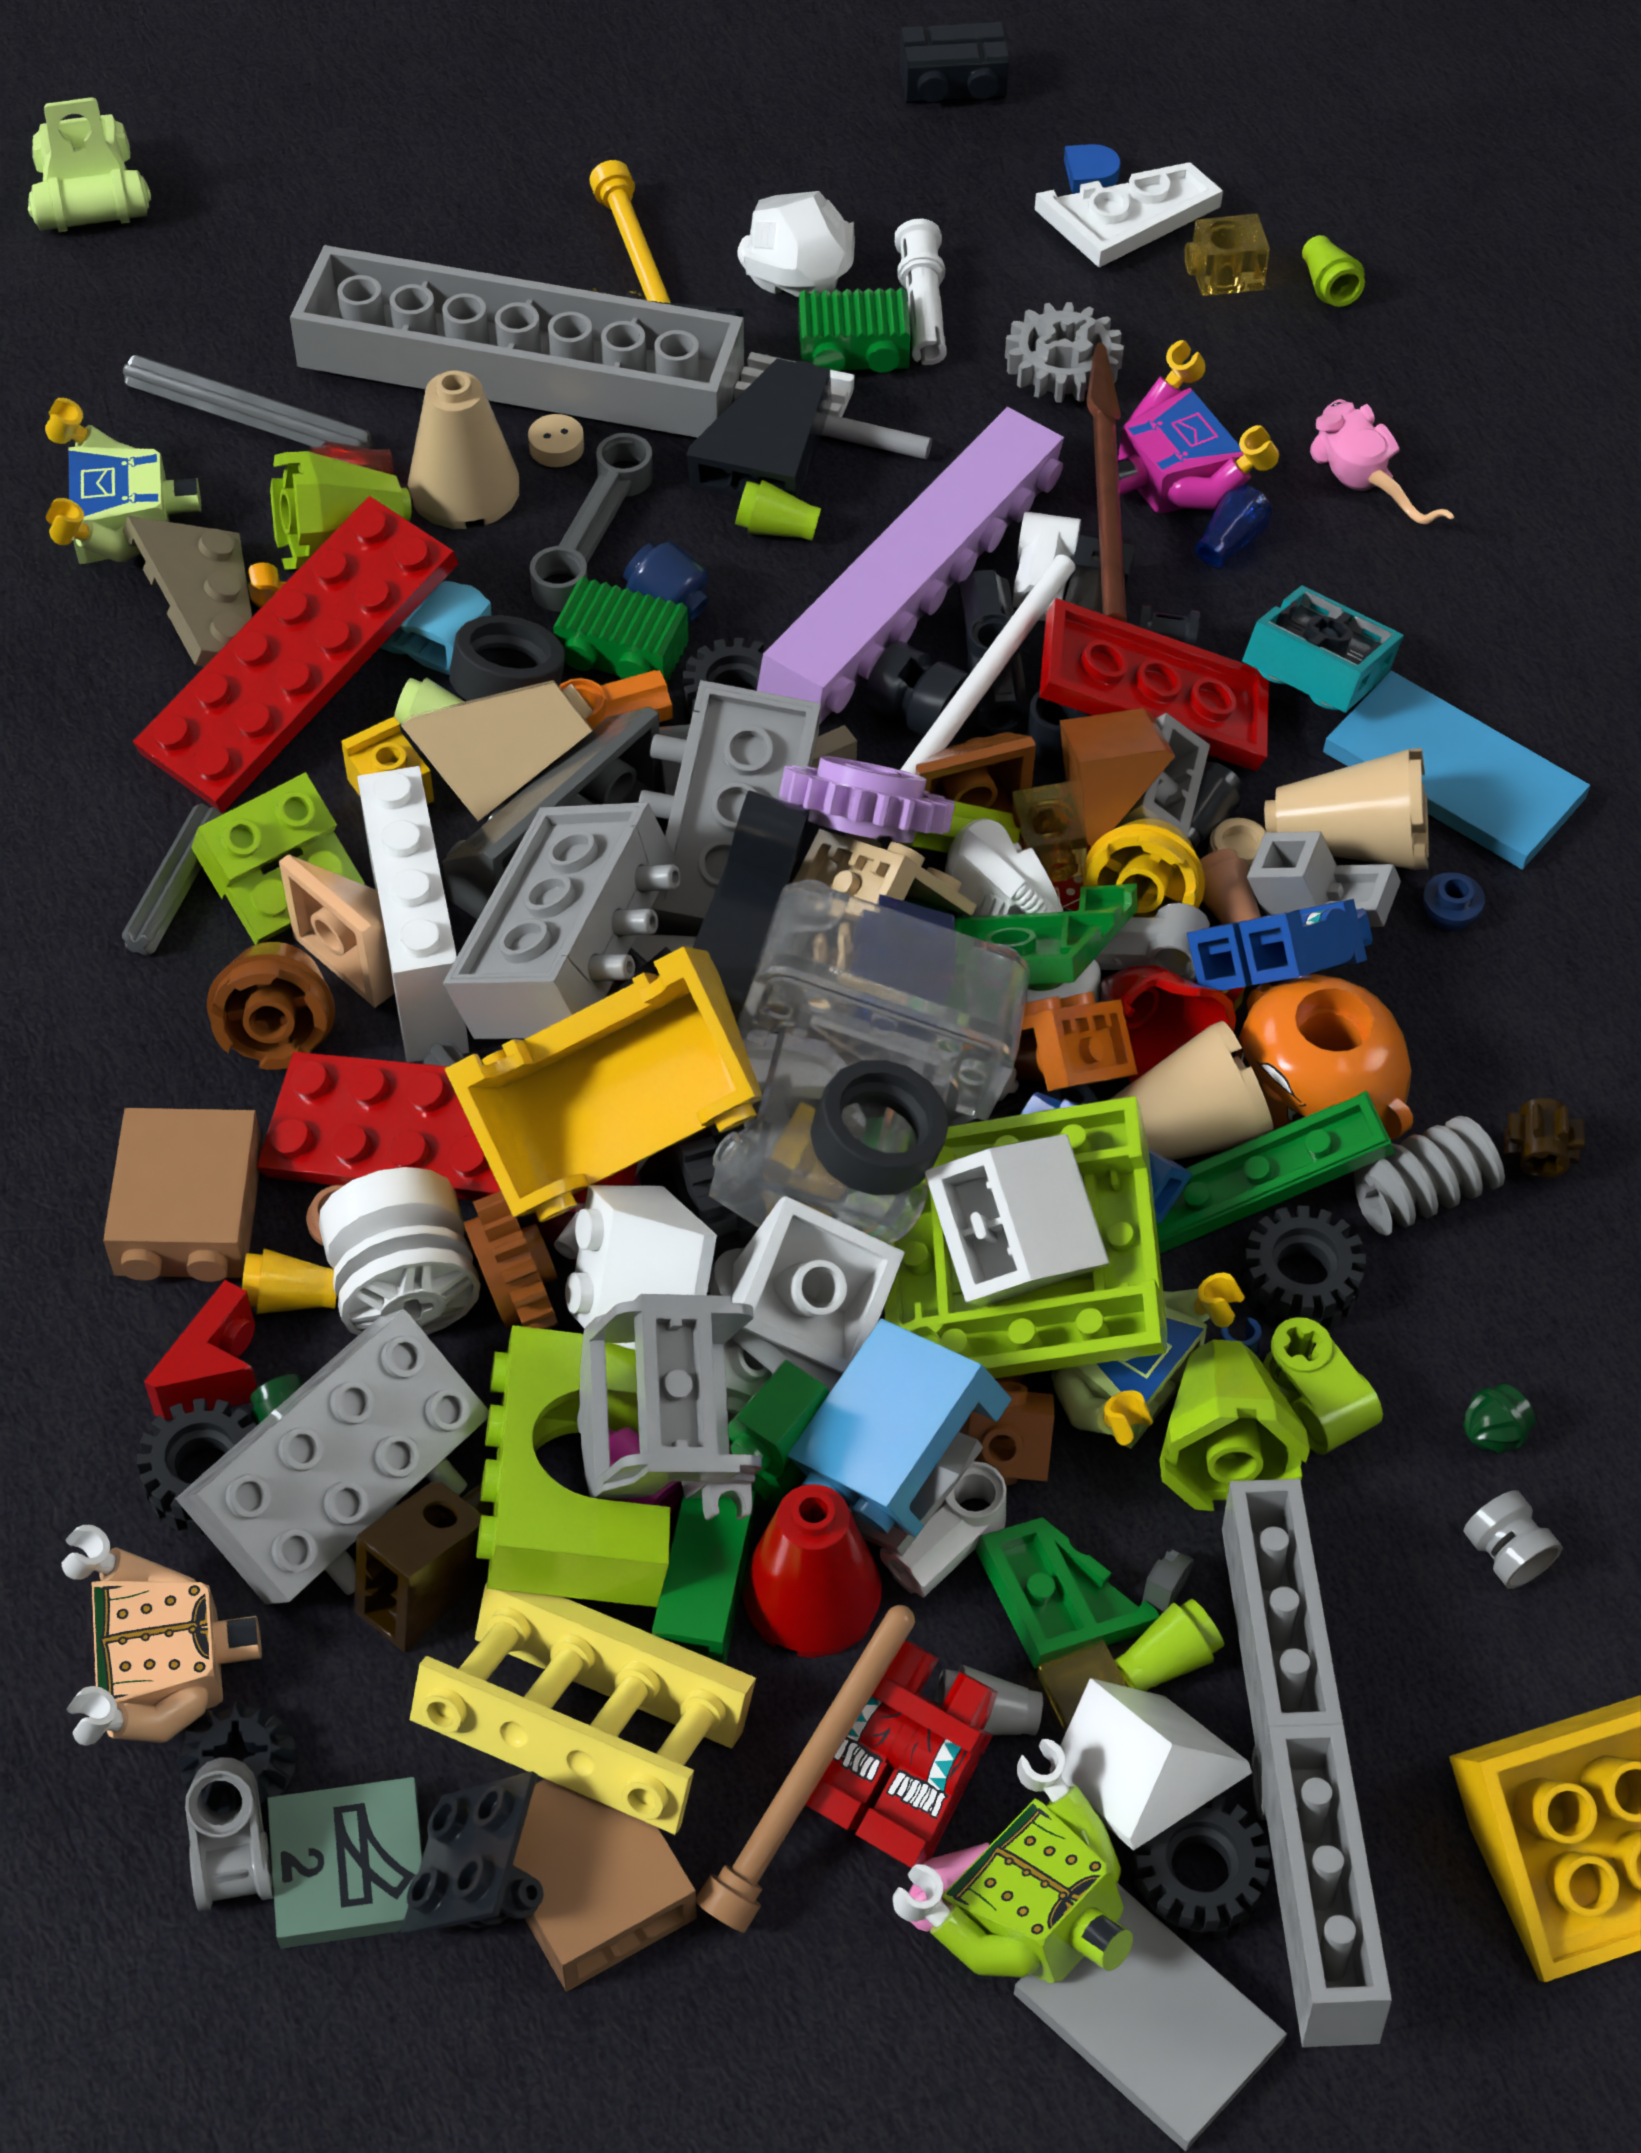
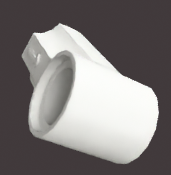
(1039, 543)
(951, 1531)

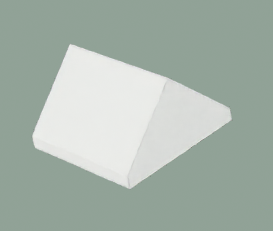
(814, 1283)
(1143, 1760)

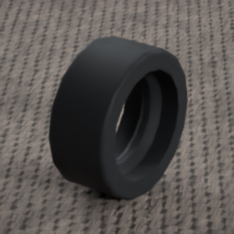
(507, 641)
(888, 1086)

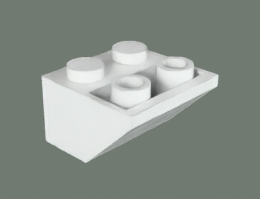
(1016, 1218)

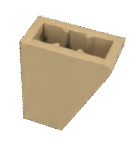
(500, 740)

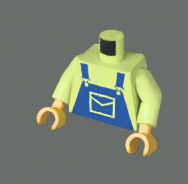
(108, 486)
(1130, 1393)

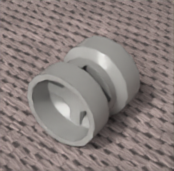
(1512, 1539)

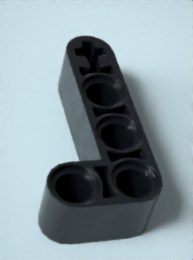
(756, 872)

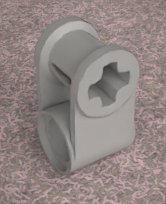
(227, 1850)

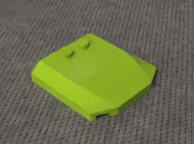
(1070, 1323)

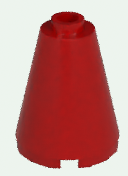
(812, 1576)

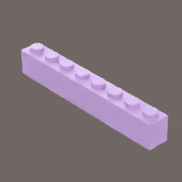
(913, 563)

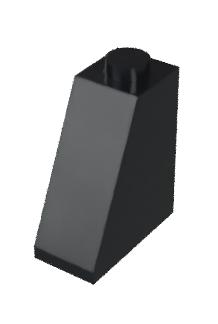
(765, 432)

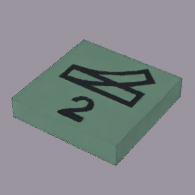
(343, 1860)

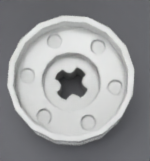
(399, 1247)

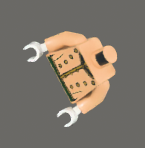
(152, 1645)

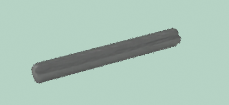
(240, 404)

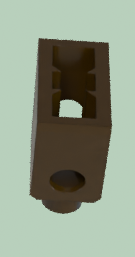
(418, 1562)

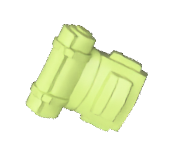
(83, 169)

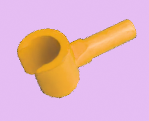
(263, 583)

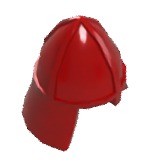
(1163, 1011)

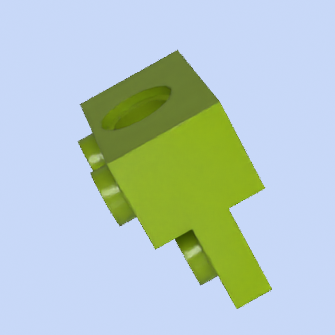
(255, 838)

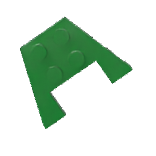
(1056, 943)

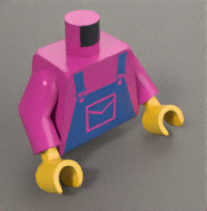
(1180, 450)

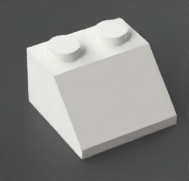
(636, 1245)

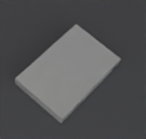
(1159, 2026)

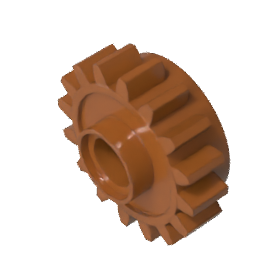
(512, 1264)

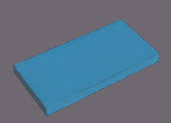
(1472, 772)

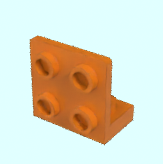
(1079, 1040)

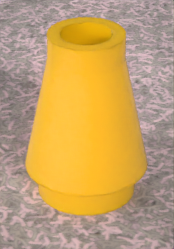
(286, 1283)

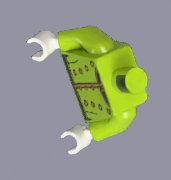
(1035, 1893)

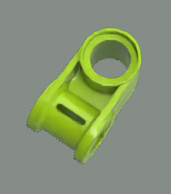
(1321, 1386)

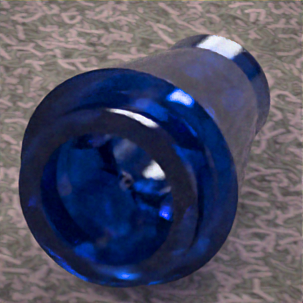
(1235, 523)

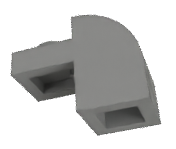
(1300, 873)

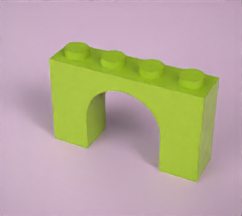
(539, 1531)

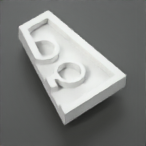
(1130, 215)

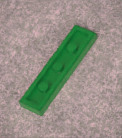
(1275, 1169)

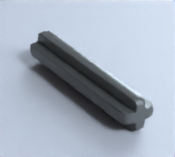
(167, 887)

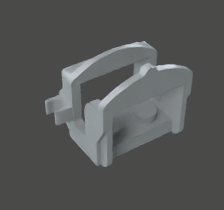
(678, 1401)

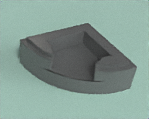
(1168, 1580)

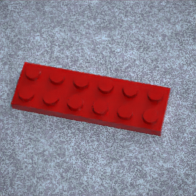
(295, 653)
(373, 1115)

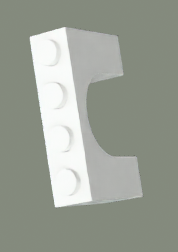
(412, 909)

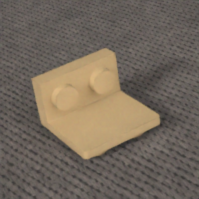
(865, 870)

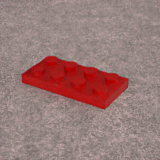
(1117, 667)

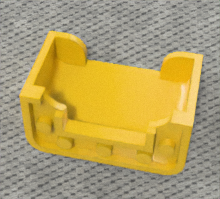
(609, 1085)

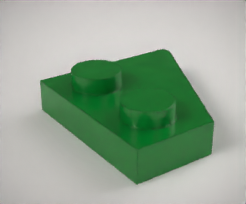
(1056, 1593)

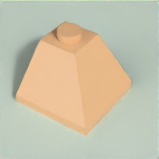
(339, 926)

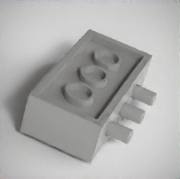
(733, 746)
(562, 919)
(336, 1460)

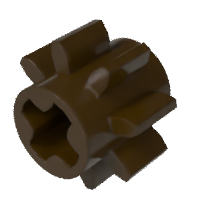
(1544, 1138)

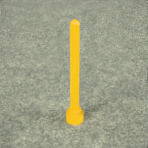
(614, 189)

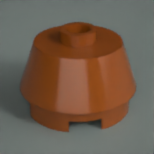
(271, 1004)

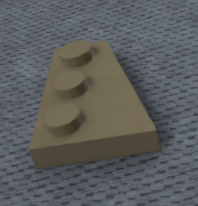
(200, 578)

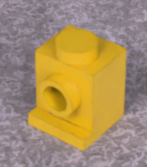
(382, 750)

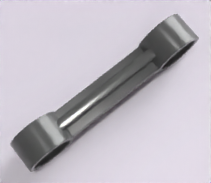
(592, 518)

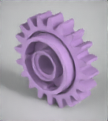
(866, 799)

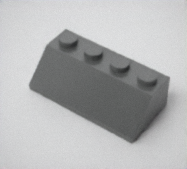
(600, 769)

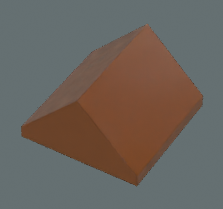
(1111, 764)

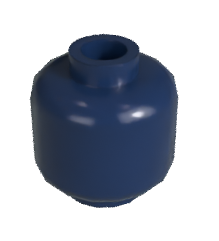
(669, 574)

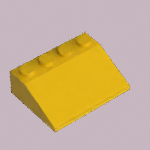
(1563, 1834)

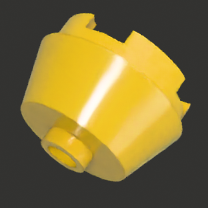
(1154, 858)

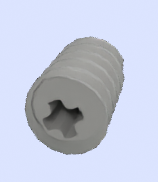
(1428, 1170)

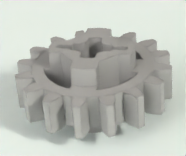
(1062, 352)

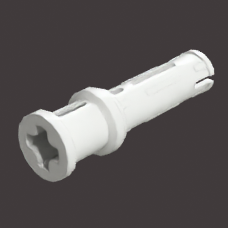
(921, 275)

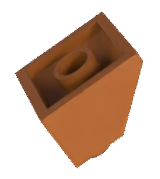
(982, 770)

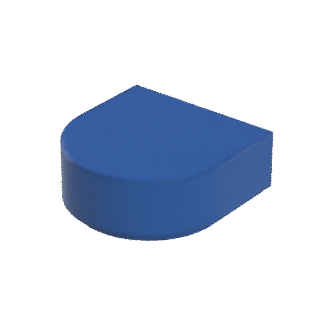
(1091, 164)

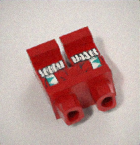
(907, 1759)

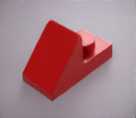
(205, 1359)

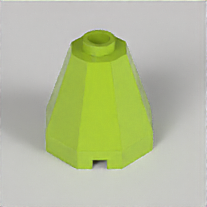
(320, 496)
(1229, 1426)

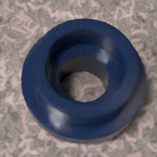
(1453, 912)

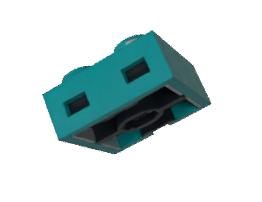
(1322, 649)

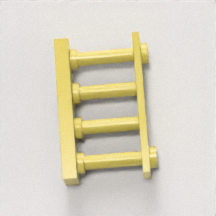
(606, 1657)

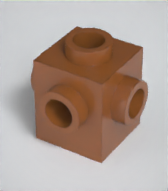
(1020, 1438)

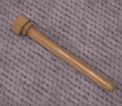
(734, 1891)

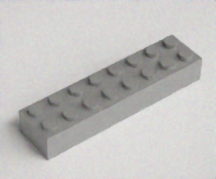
(520, 339)

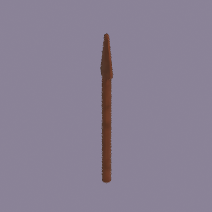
(1106, 412)

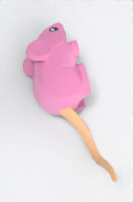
(1361, 454)

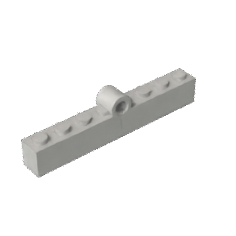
(1304, 1768)

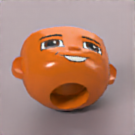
(1323, 1044)

